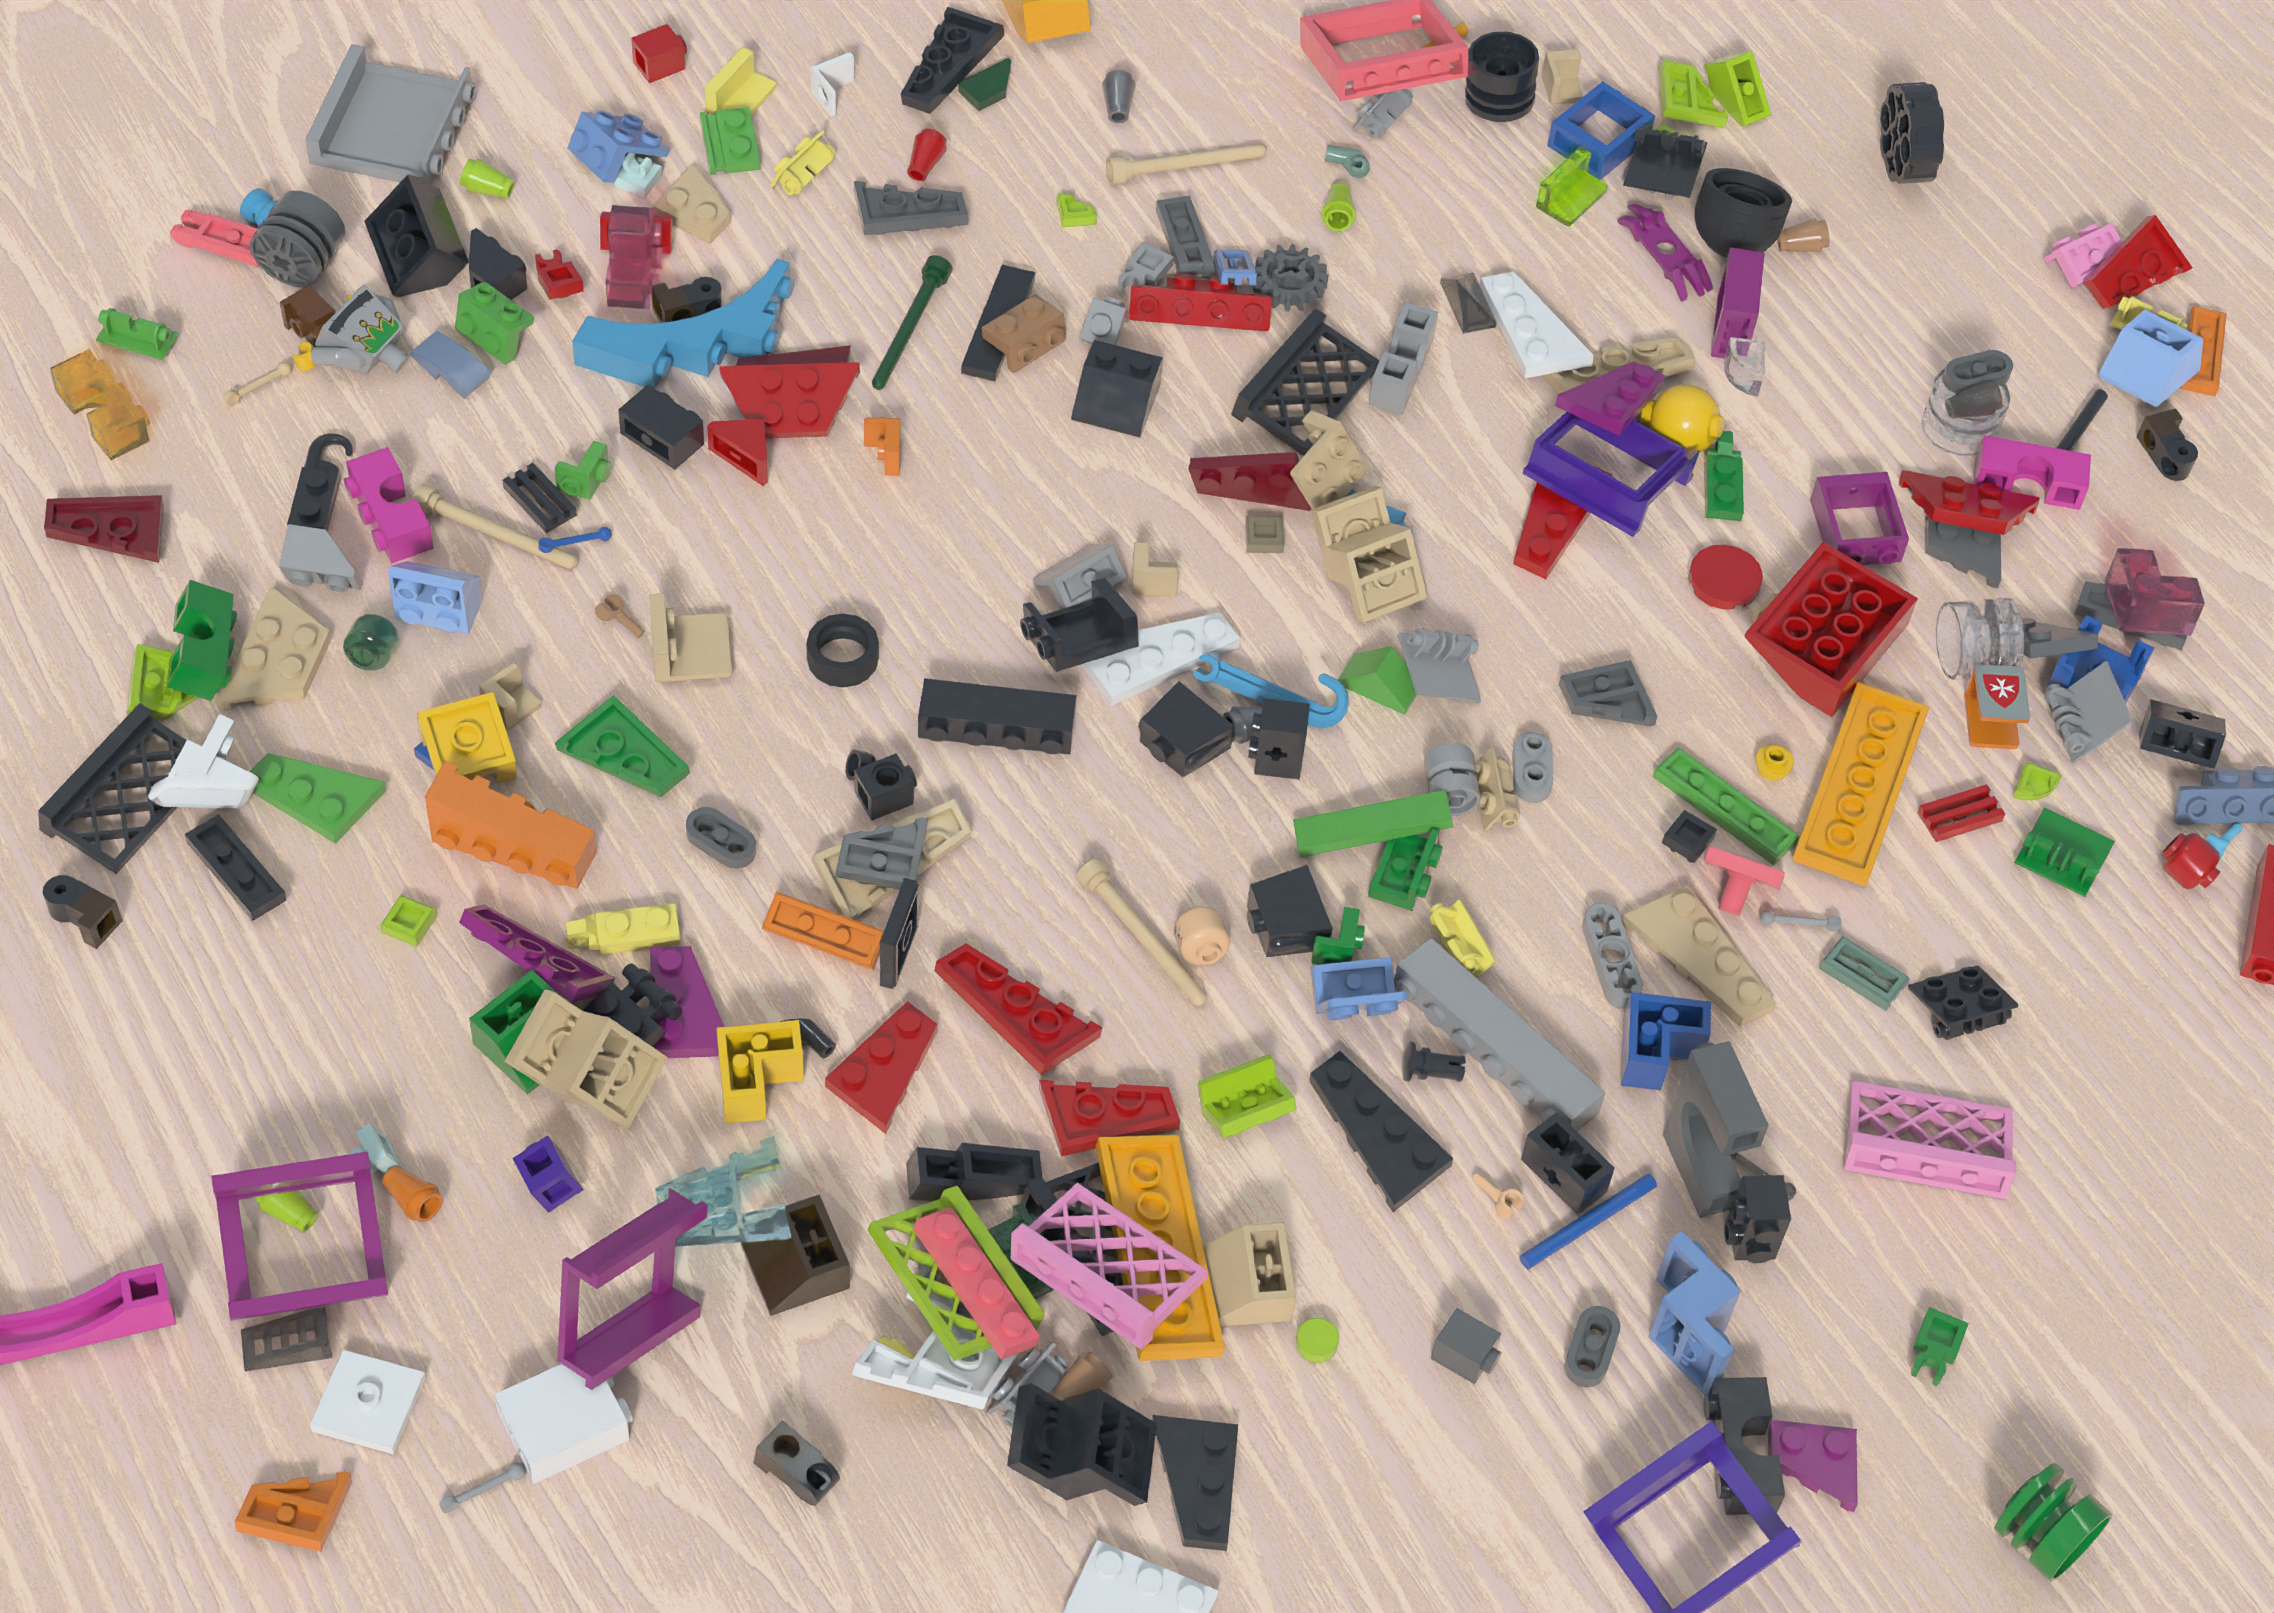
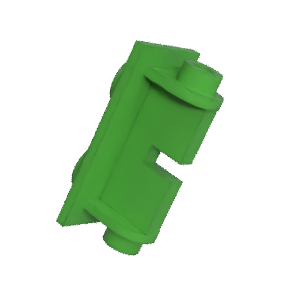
(135, 335)

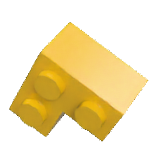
(756, 1057)

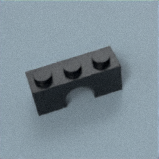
(1738, 1410)

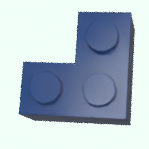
(1660, 1029)

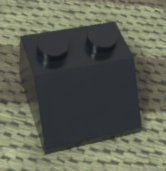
(1117, 388)

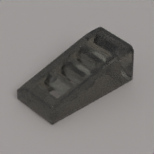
(303, 1351)

